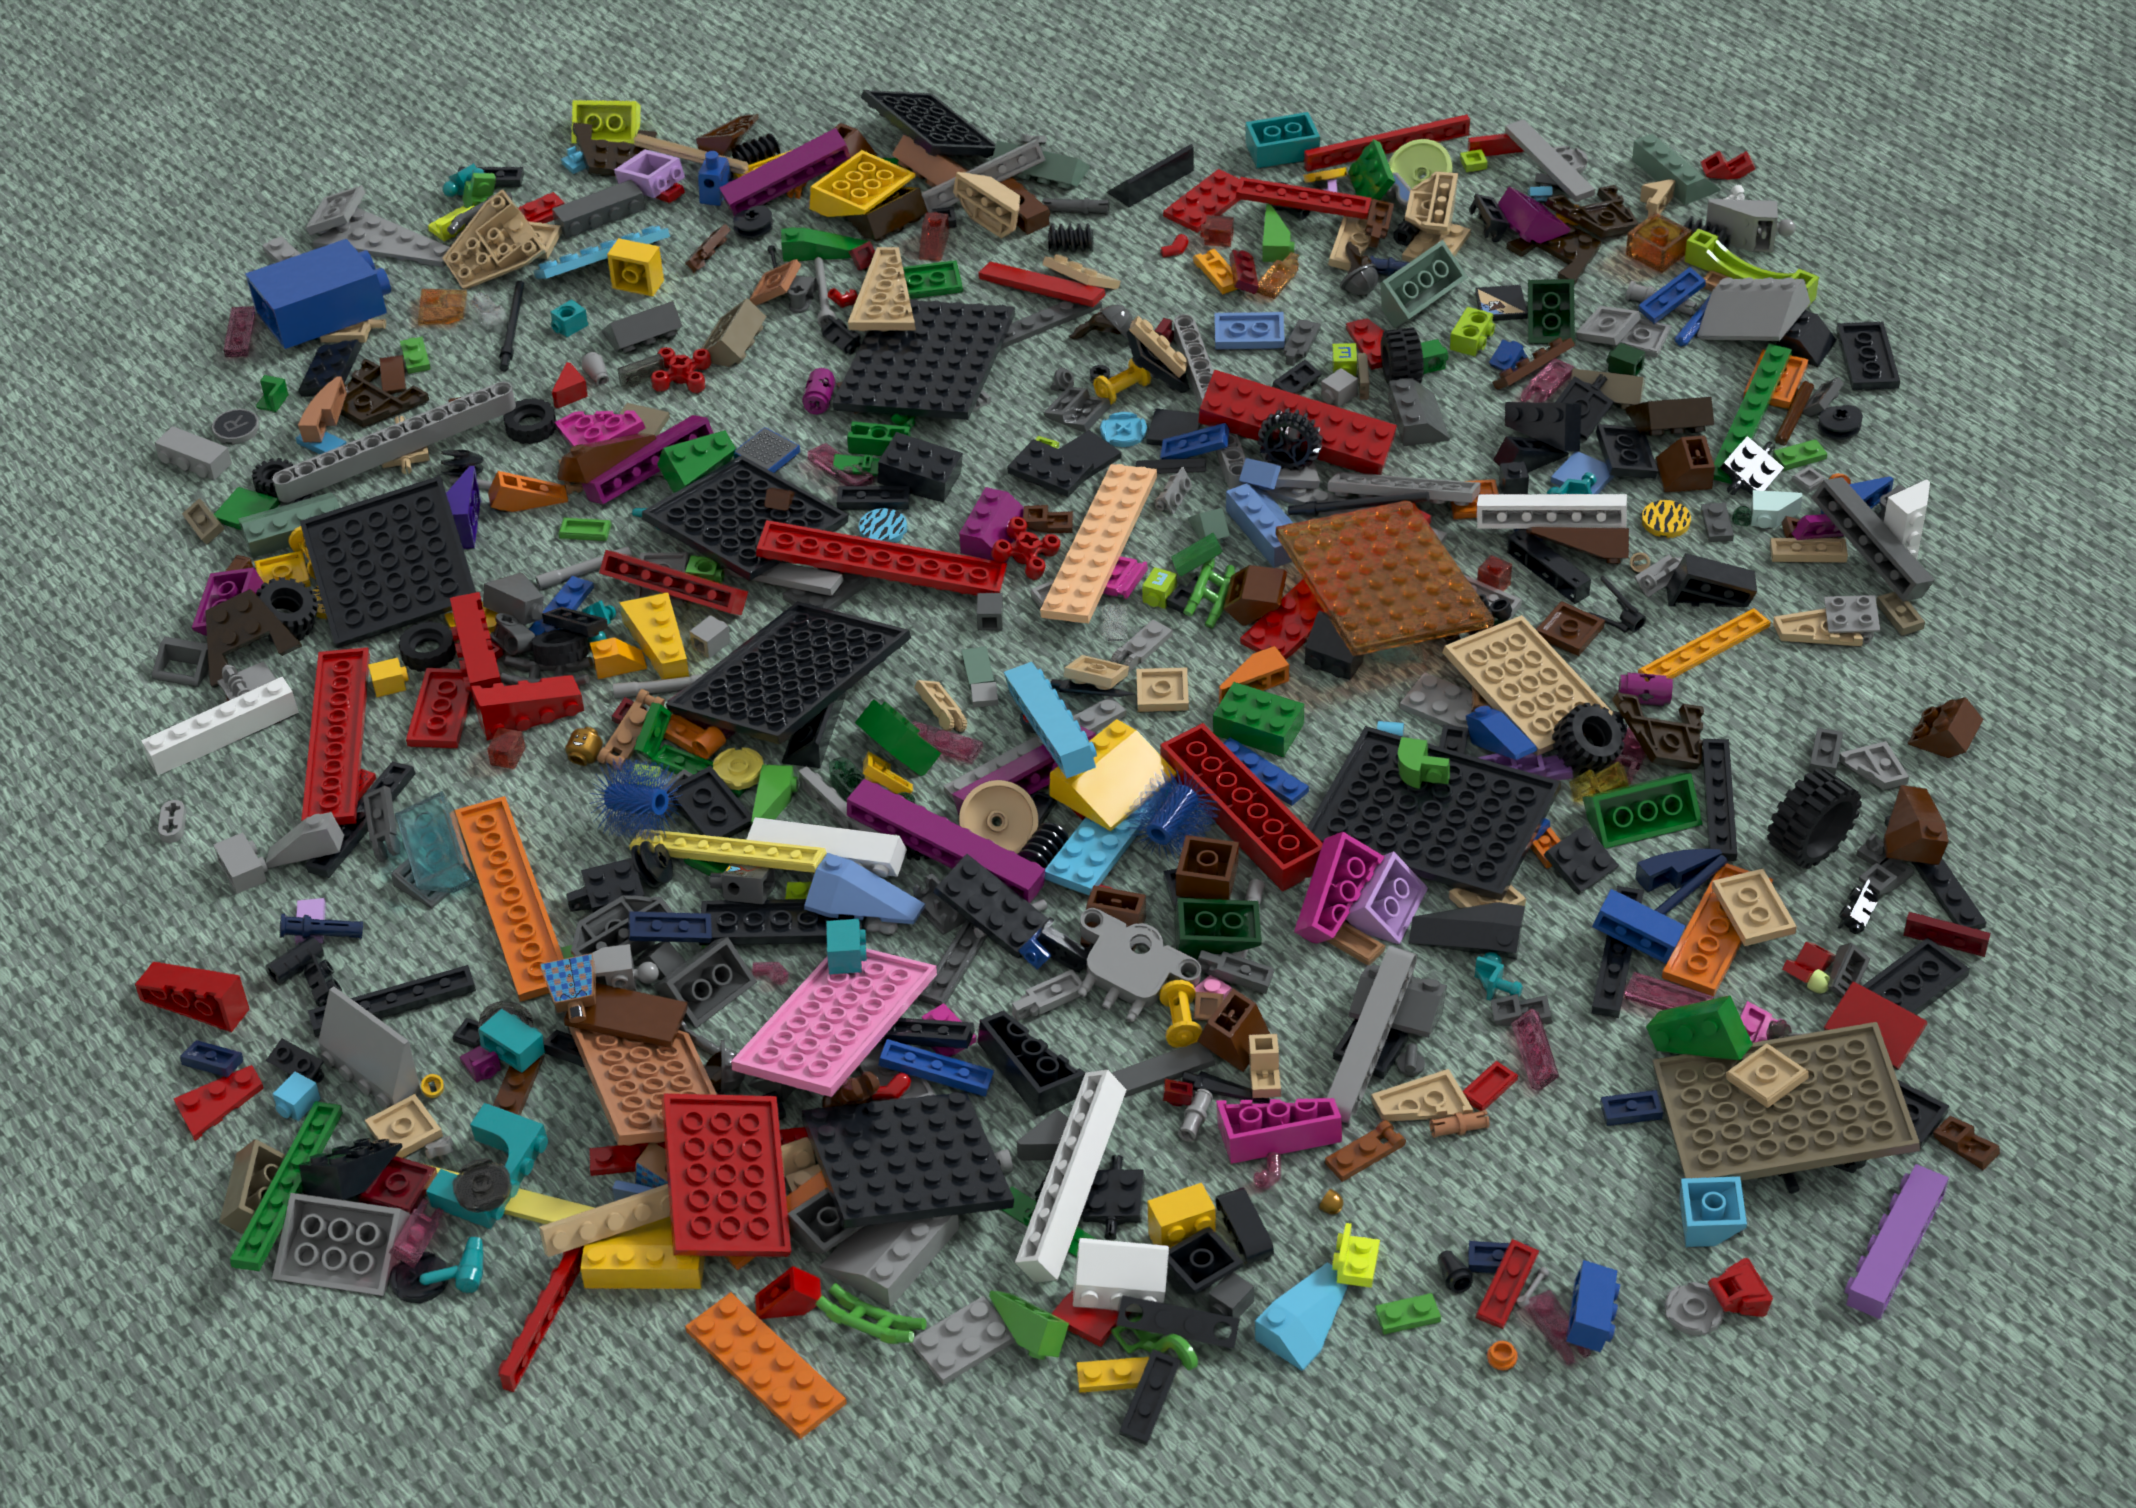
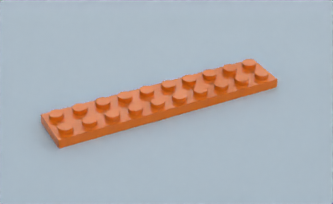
(510, 893)

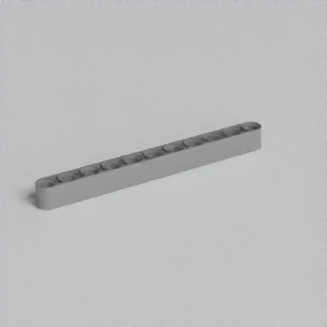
(1199, 374)
(394, 441)

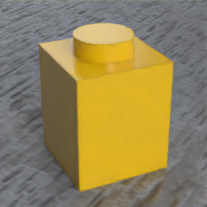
(388, 677)

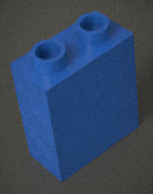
(318, 292)

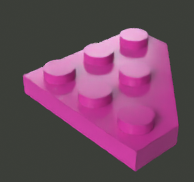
(601, 426)

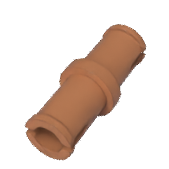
(1459, 1123)

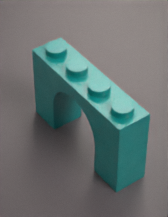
(511, 1133)

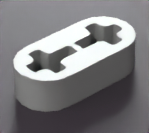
(167, 821)

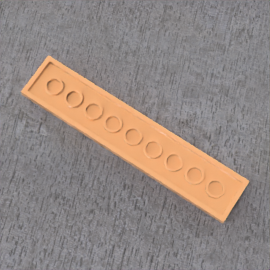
(1098, 544)

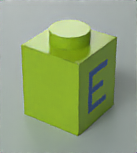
(1345, 357)

